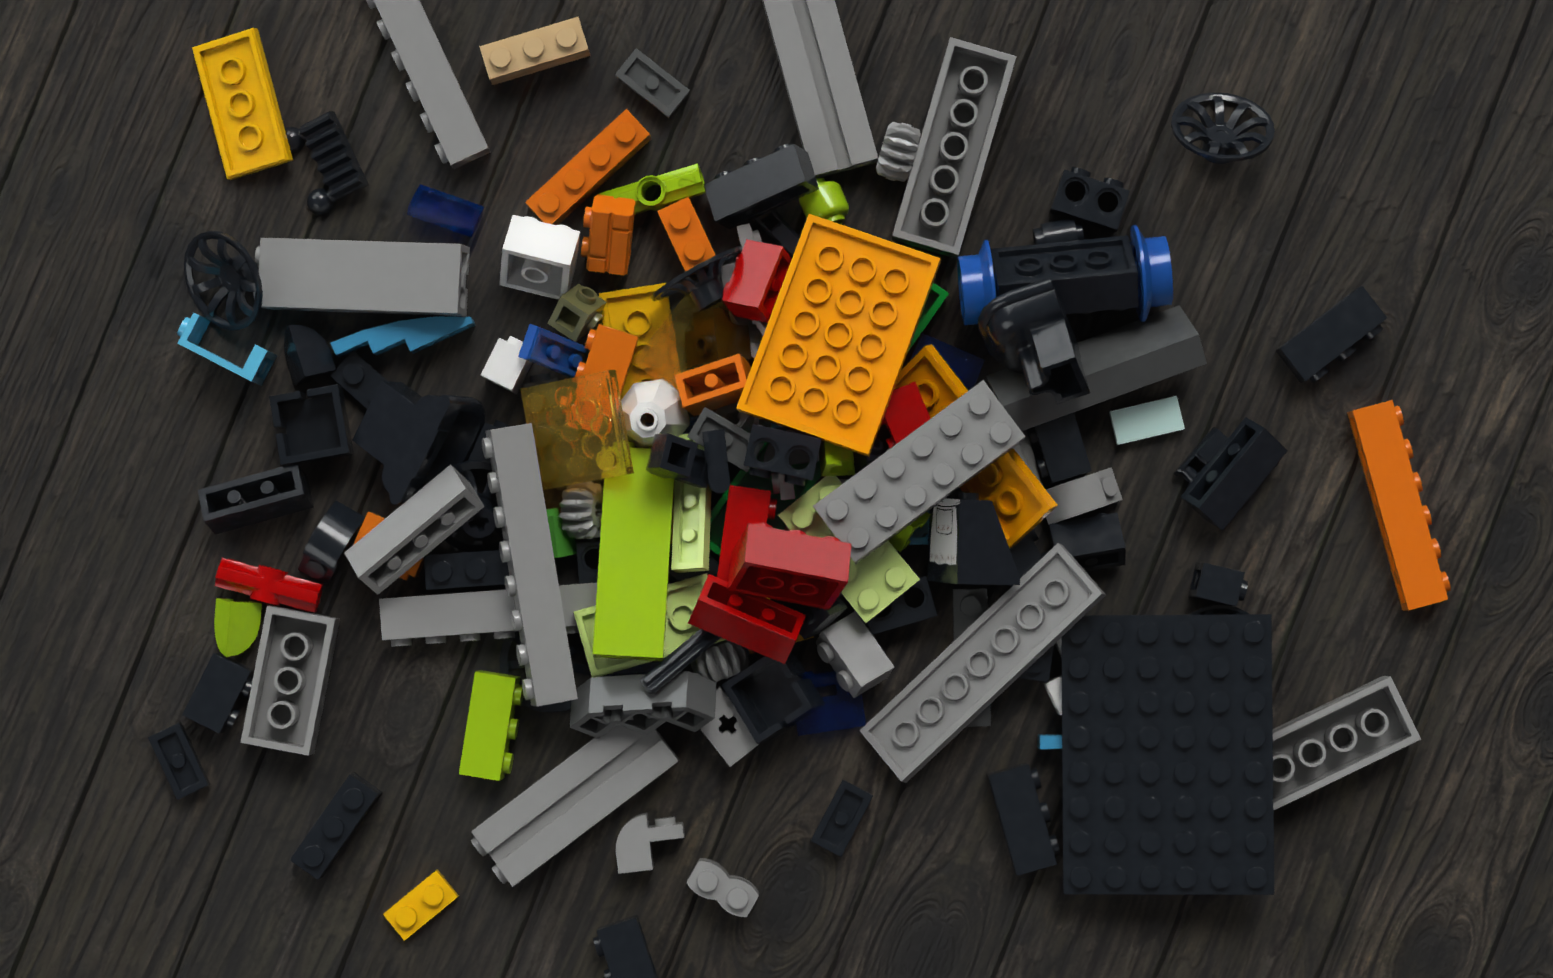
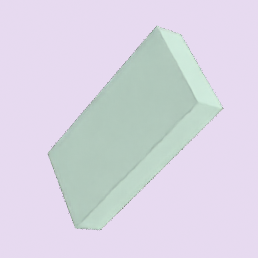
(1146, 420)

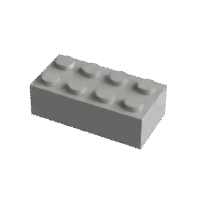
(290, 680)

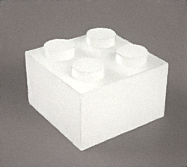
(539, 257)

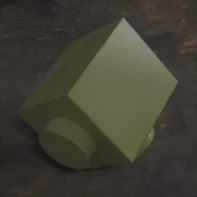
(577, 312)

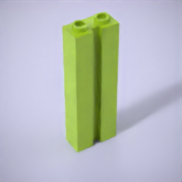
(634, 563)

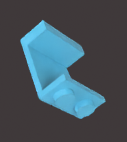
(256, 366)

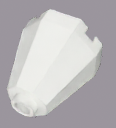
(660, 401)

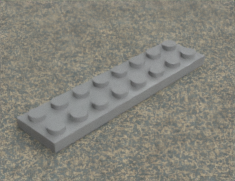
(982, 662)

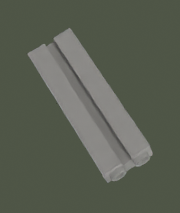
(821, 84)
(363, 276)
(571, 800)

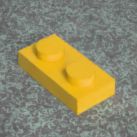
(420, 905)

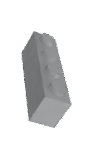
(414, 529)

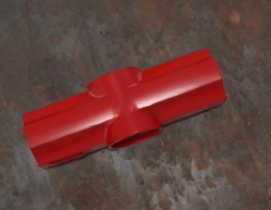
(268, 585)

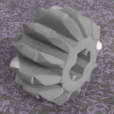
(898, 151)
(582, 510)
(721, 661)

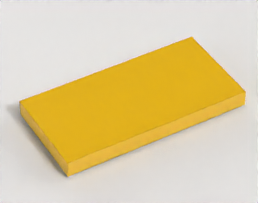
(242, 103)
(638, 315)

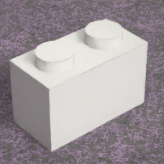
(505, 366)

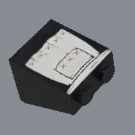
(968, 543)

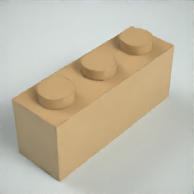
(535, 51)

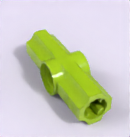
(674, 187)

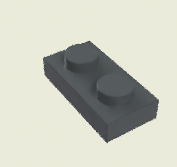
(652, 83)
(735, 437)

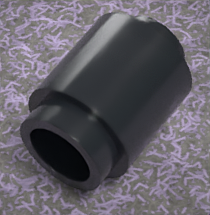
(1058, 231)

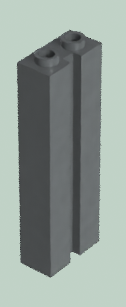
(1112, 365)

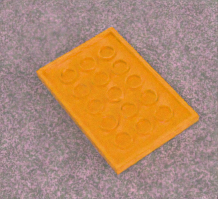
(838, 334)

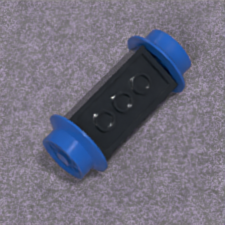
(1085, 273)

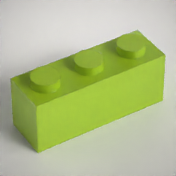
(491, 725)

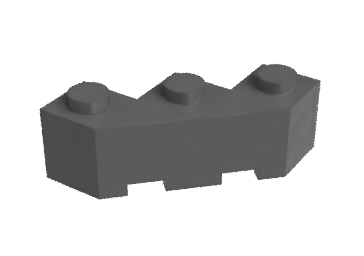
(622, 700)

